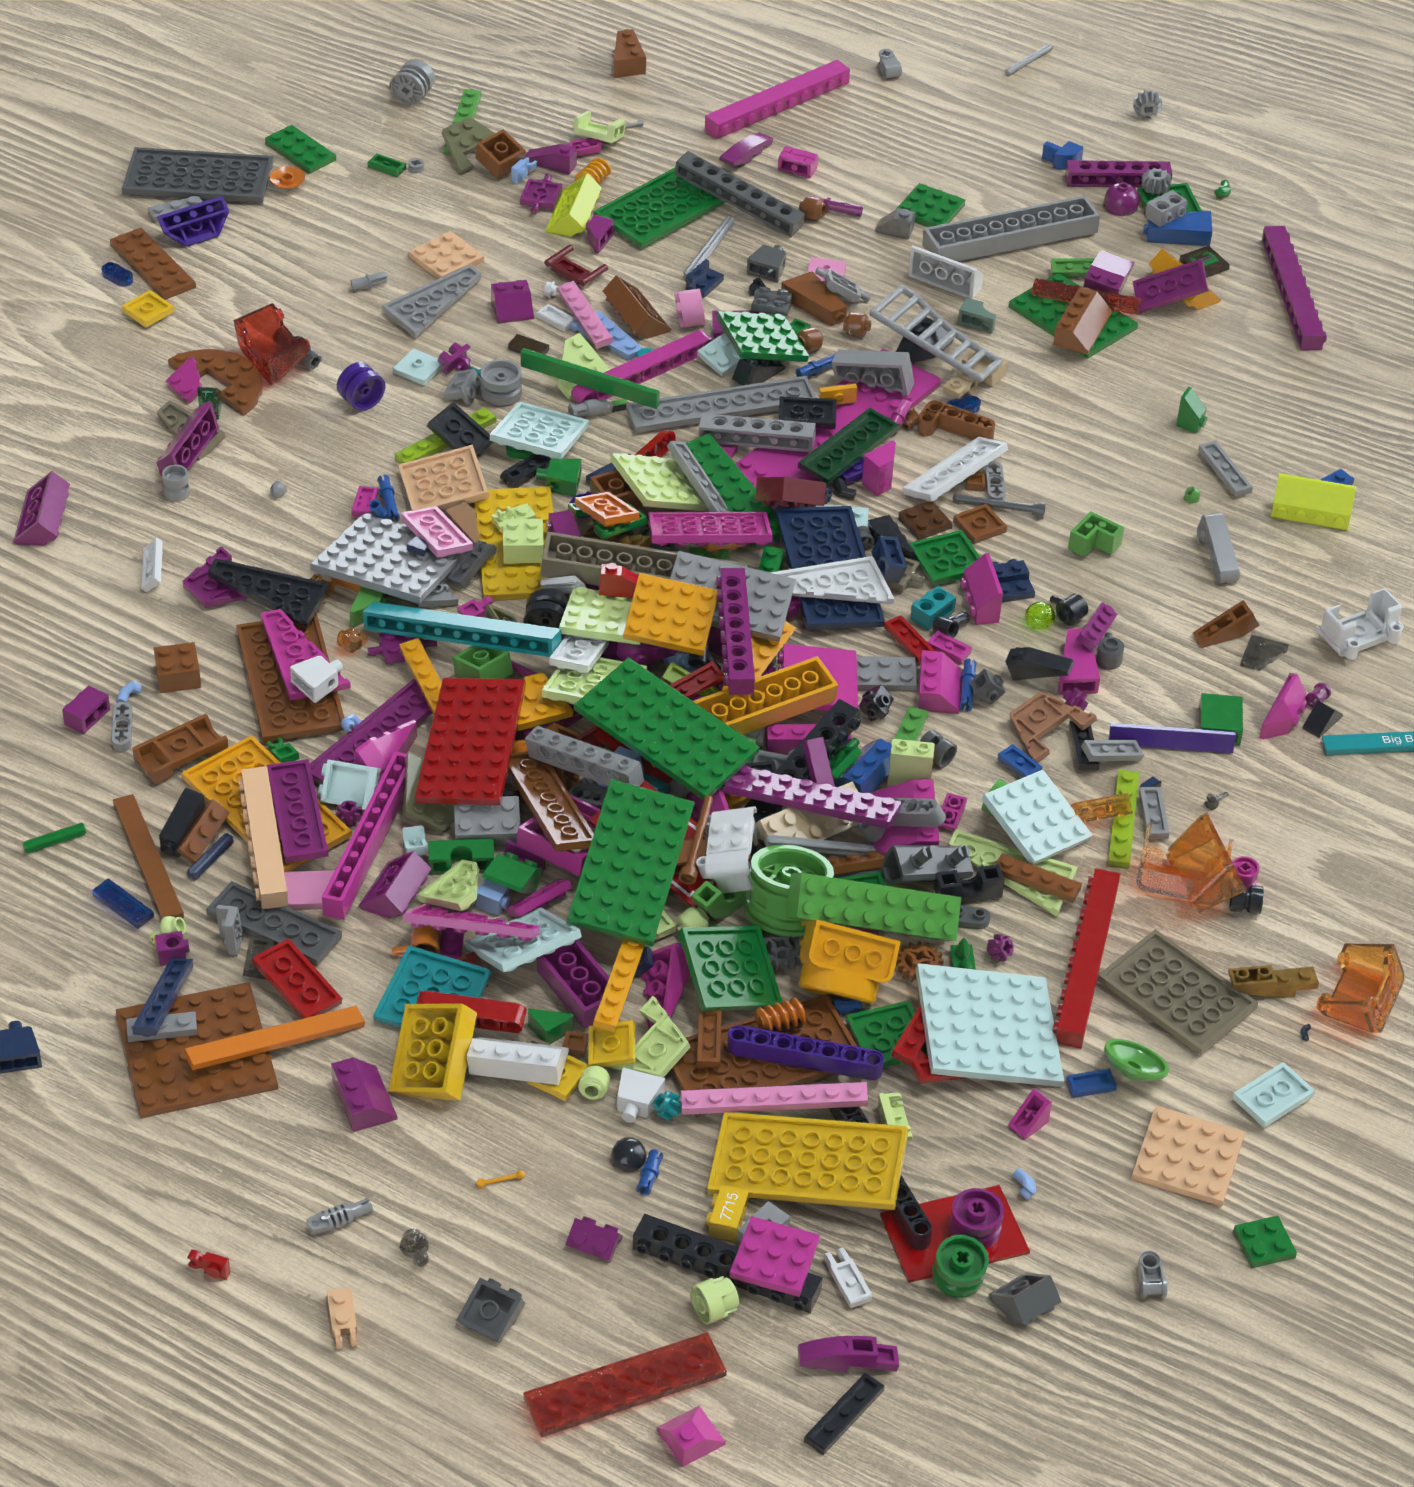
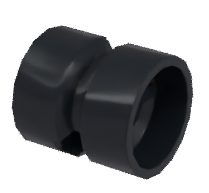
(1250, 900)

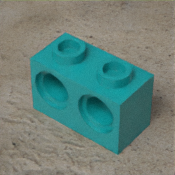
(933, 604)

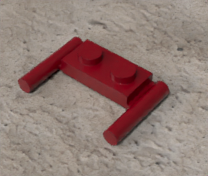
(571, 270)

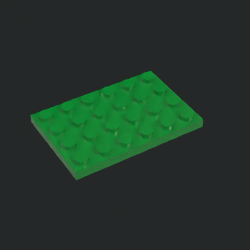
(1047, 312)

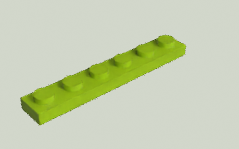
(433, 444)
(1123, 825)

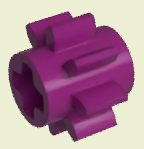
(1076, 698)
(349, 813)
(1000, 947)

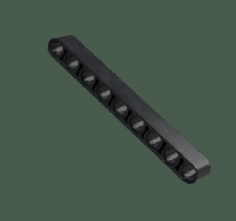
(907, 1209)

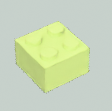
(523, 540)

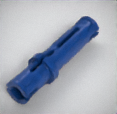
(815, 367)
(387, 493)
(967, 689)

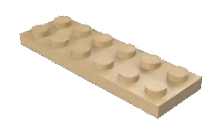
(805, 824)

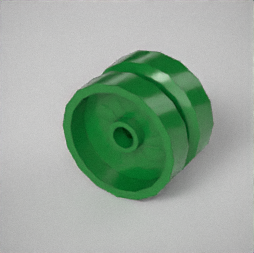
(960, 1266)

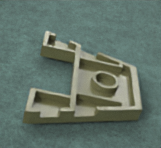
(462, 139)
(433, 816)

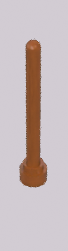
(688, 873)

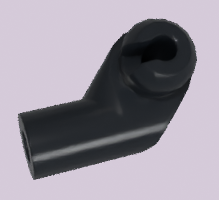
(842, 490)

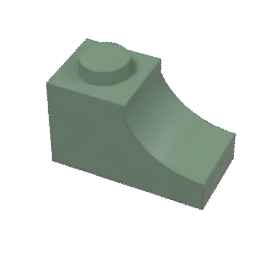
(975, 316)

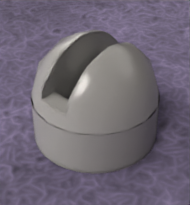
(278, 489)

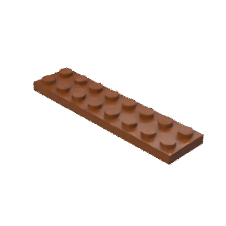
(550, 803)

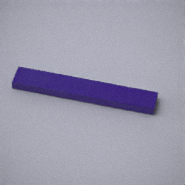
(1174, 737)

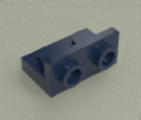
(703, 278)

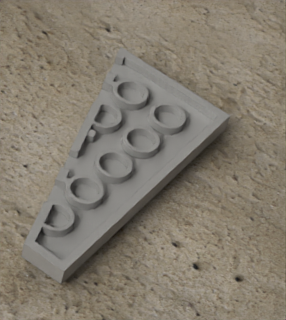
(424, 305)

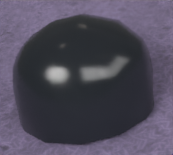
(628, 1154)

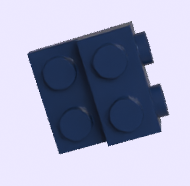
(1014, 580)

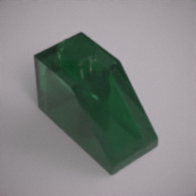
(213, 395)

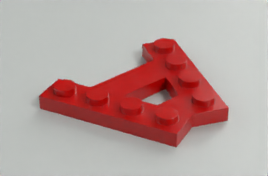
(909, 1051)

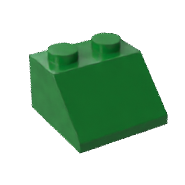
(514, 873)

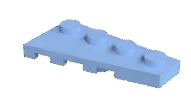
(622, 343)

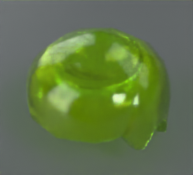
(1040, 615)

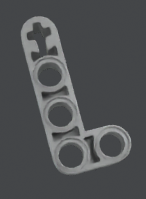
(1215, 533)
(913, 813)

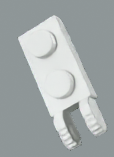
(848, 1279)

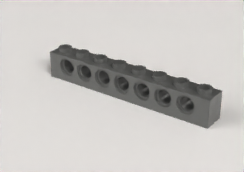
(739, 194)

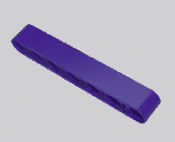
(805, 1052)

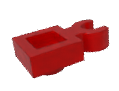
(213, 1264)

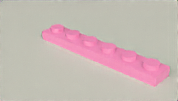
(585, 314)

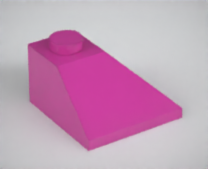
(691, 1436)

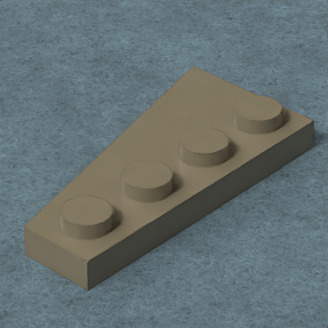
(175, 417)

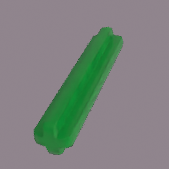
(54, 837)

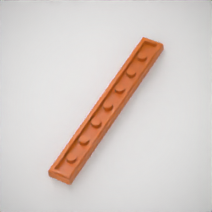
(274, 1037)

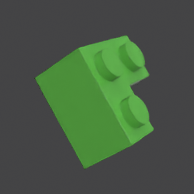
(1095, 532)

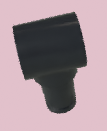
(951, 624)

